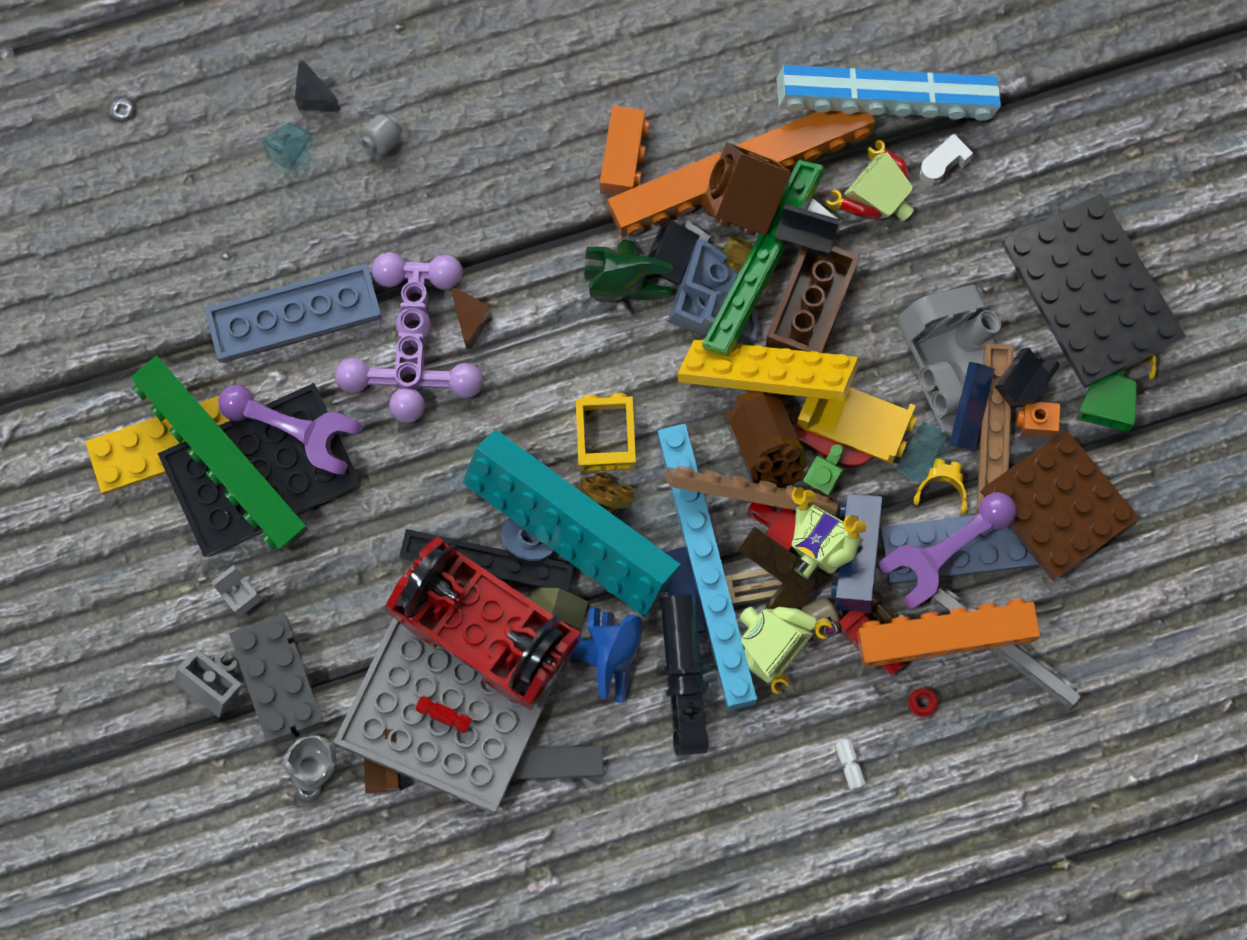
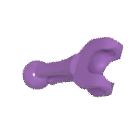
(239, 403)
(995, 512)

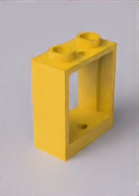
(605, 461)

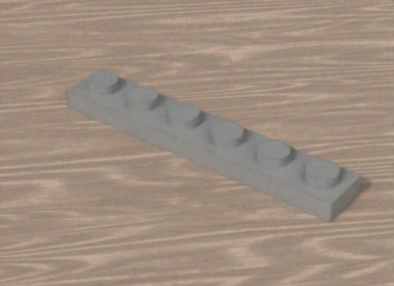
(1018, 657)

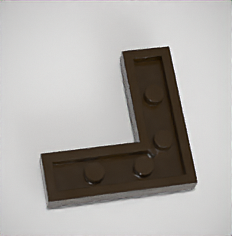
(780, 563)

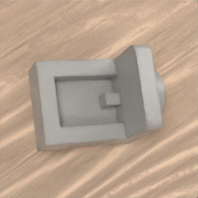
(236, 591)

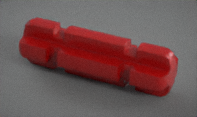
(443, 714)

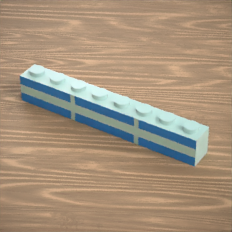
(888, 92)

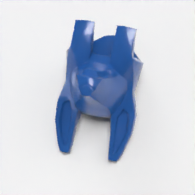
(610, 651)

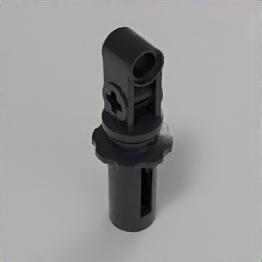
(684, 674)

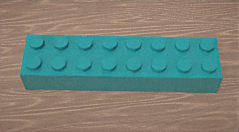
(570, 523)

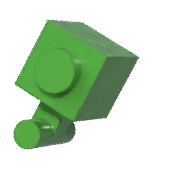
(825, 472)

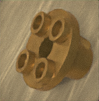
(607, 493)

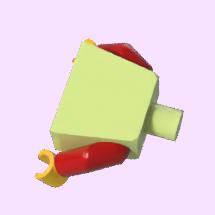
(878, 189)

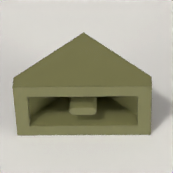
(561, 603)

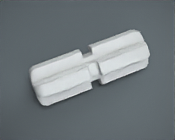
(848, 759)

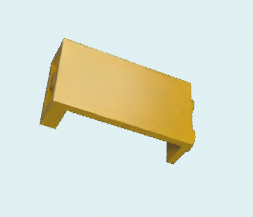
(860, 423)

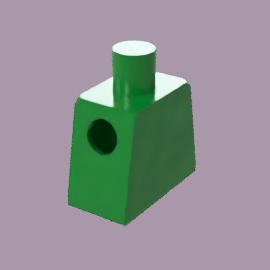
(1110, 403)

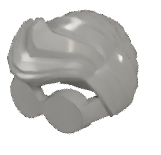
(310, 762)

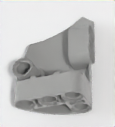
(944, 336)

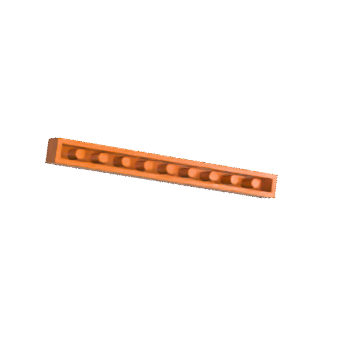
(686, 187)

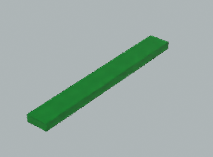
(759, 264)

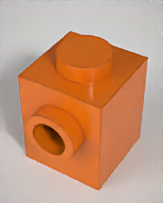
(1039, 420)

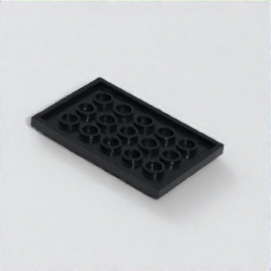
(1093, 290)
(275, 456)

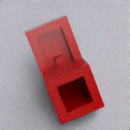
(780, 525)

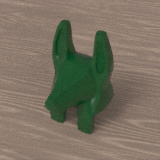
(624, 274)

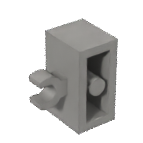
(208, 681)

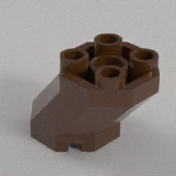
(766, 439)

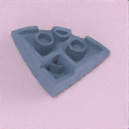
(704, 290)

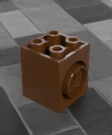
(745, 189)

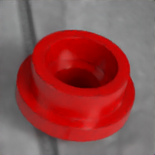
(924, 693)

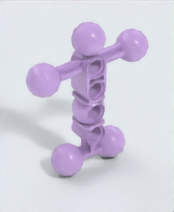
(407, 403)

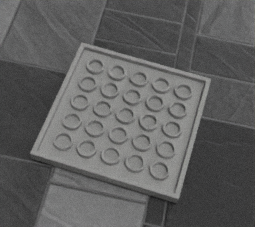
(464, 765)

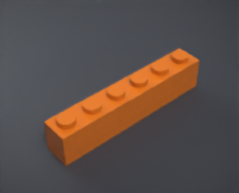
(947, 634)

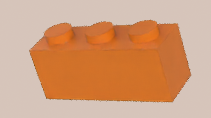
(624, 150)

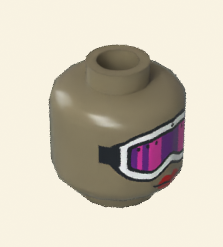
(824, 609)

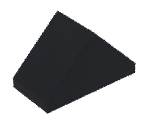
(312, 93)

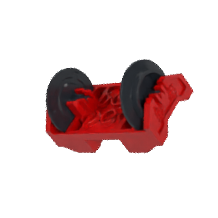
(481, 622)

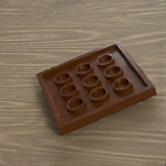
(1062, 505)

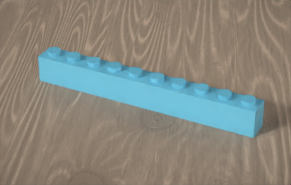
(708, 575)

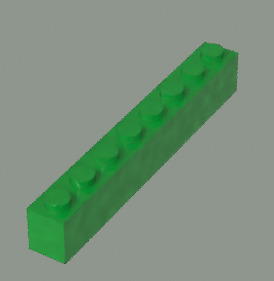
(219, 453)

